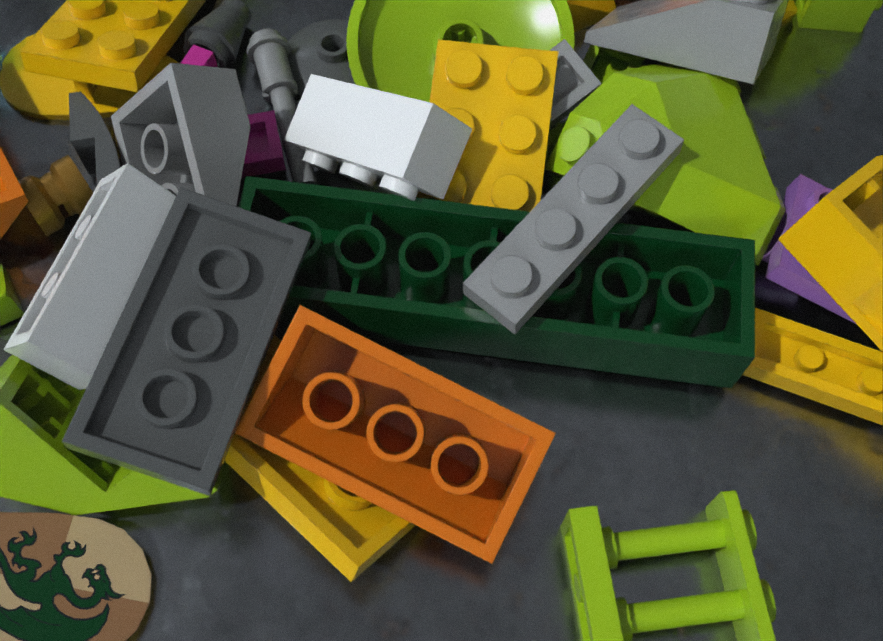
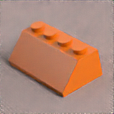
(395, 433)

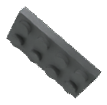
(190, 343)

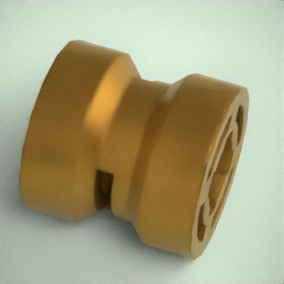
(56, 194)

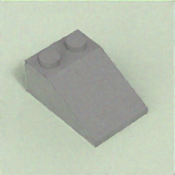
(701, 35)
(187, 130)

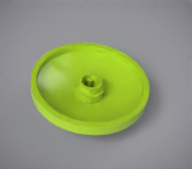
(397, 40)

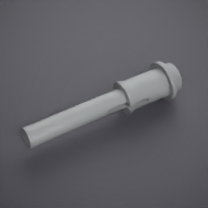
(269, 53)

